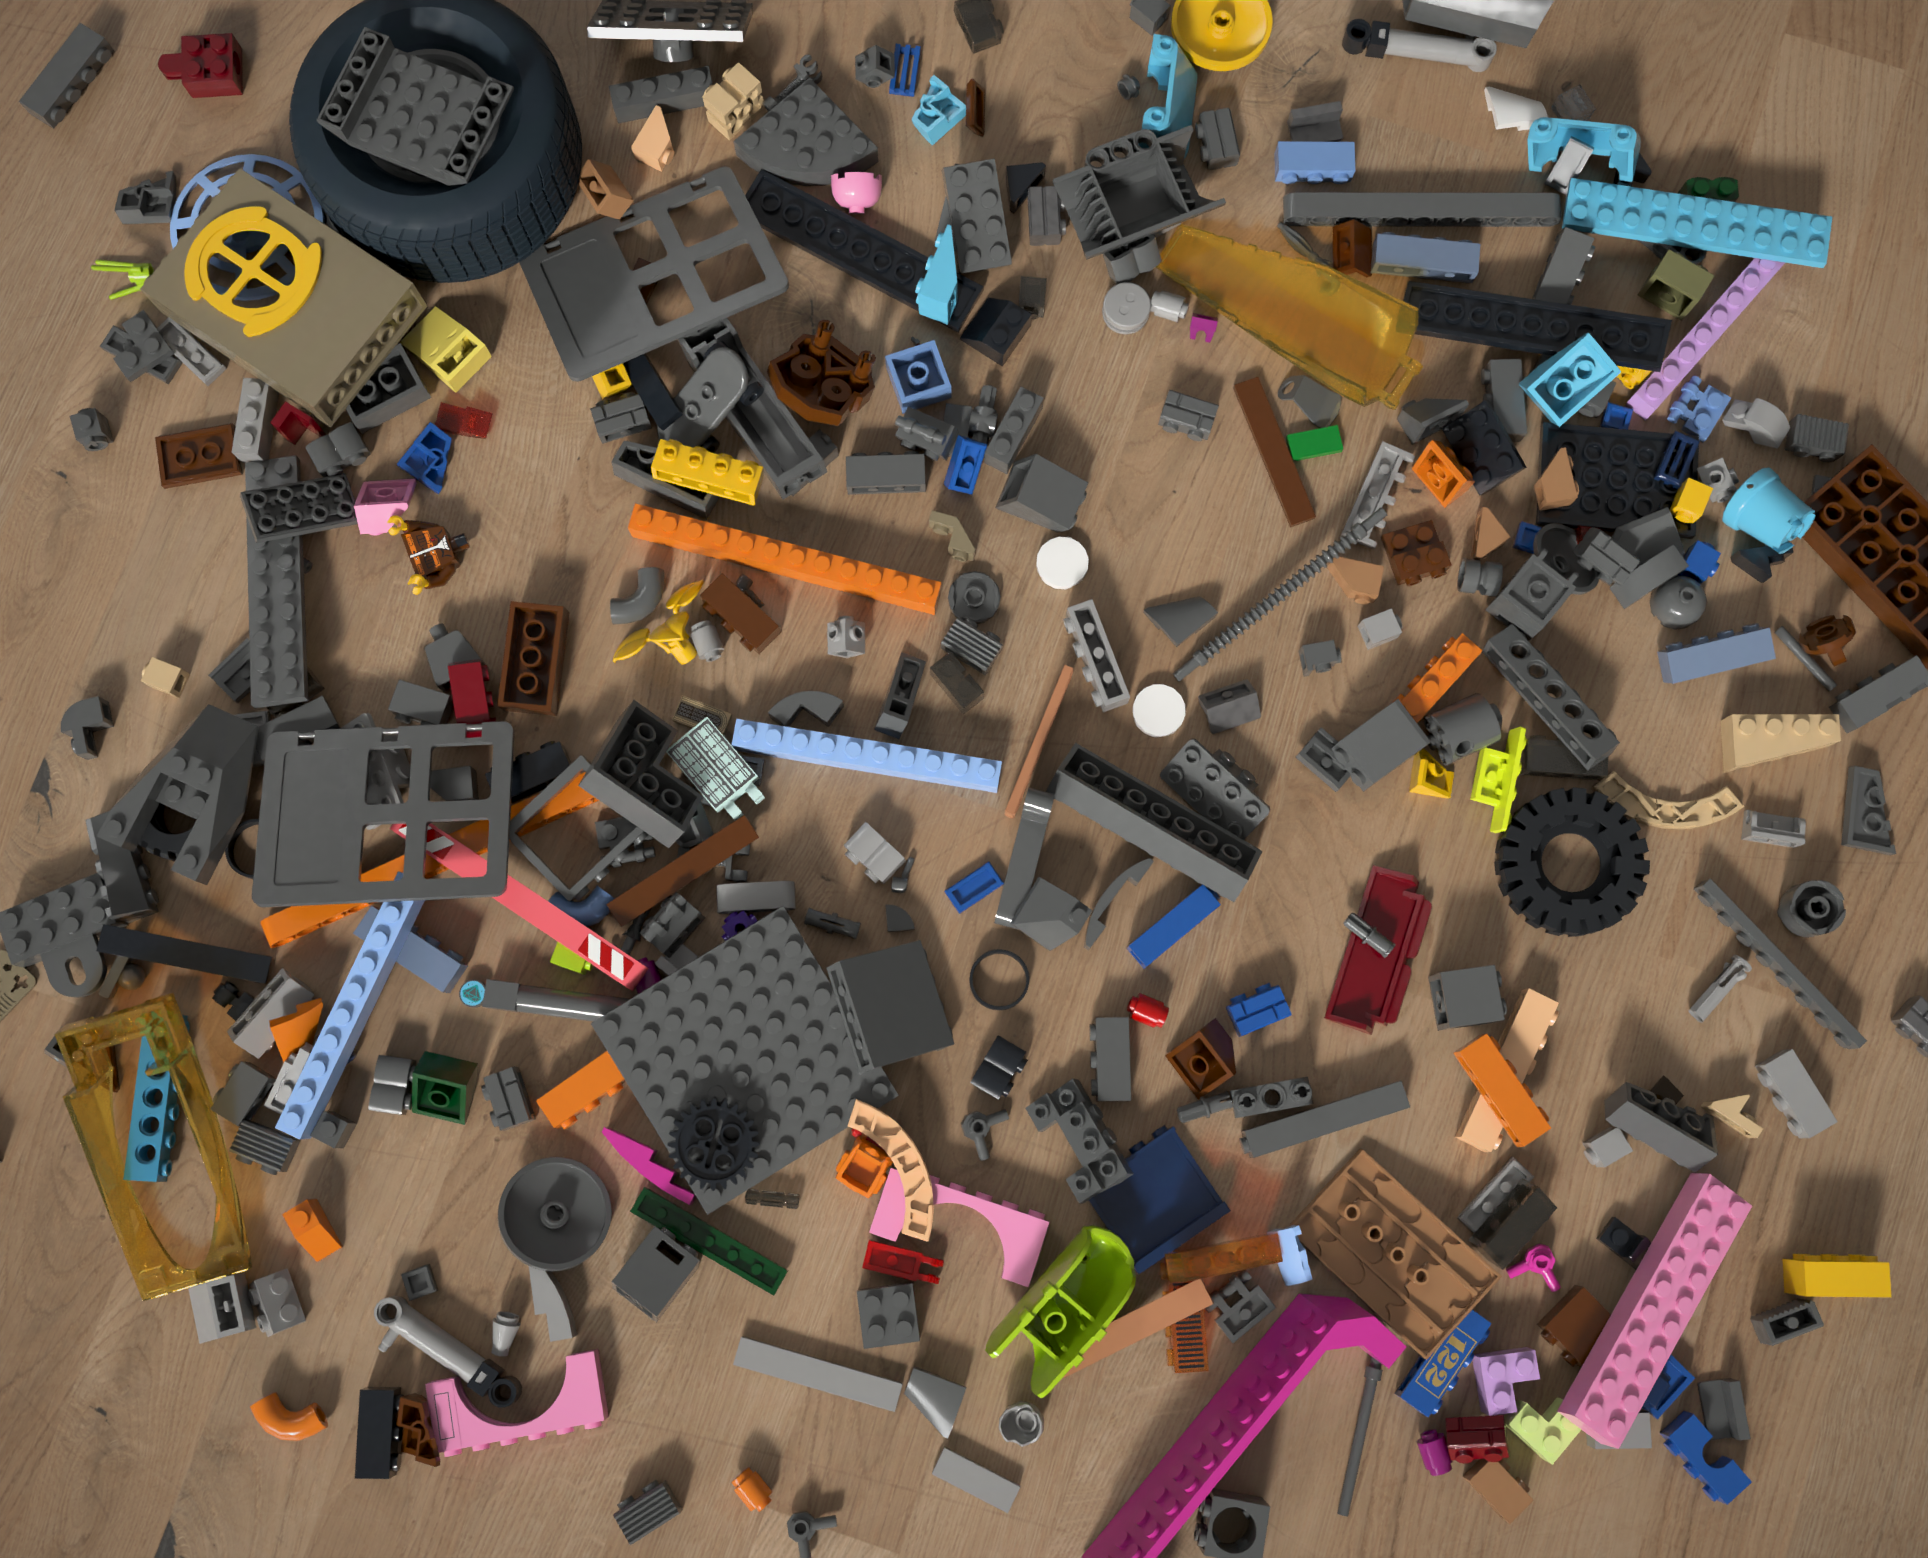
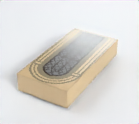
(693, 712)

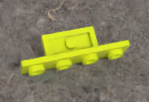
(1497, 778)

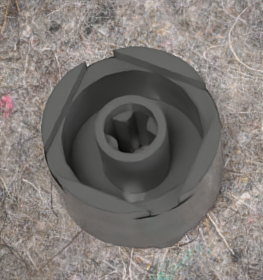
(1807, 921)

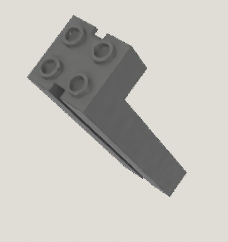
(764, 425)

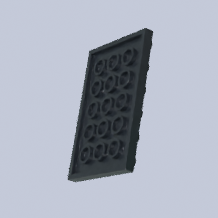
(1613, 475)

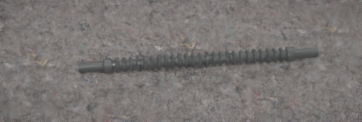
(1358, 531)

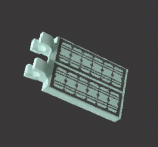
(715, 768)

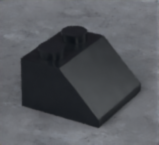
(997, 329)

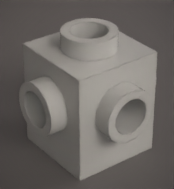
(1720, 479)
(846, 637)

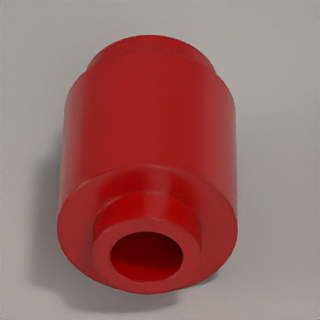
(1147, 1010)

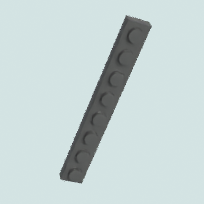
(1786, 972)

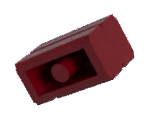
(1477, 1438)

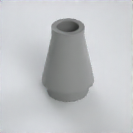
(504, 1331)

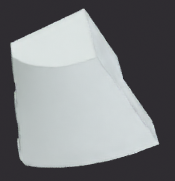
(1513, 110)

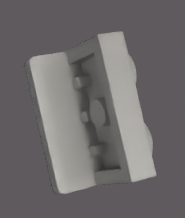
(276, 1302)

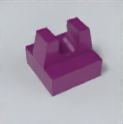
(1203, 323)

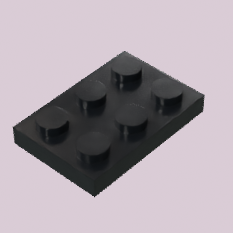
(1484, 447)

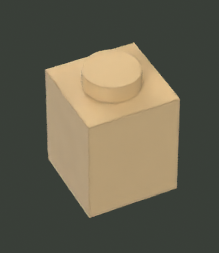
(165, 677)

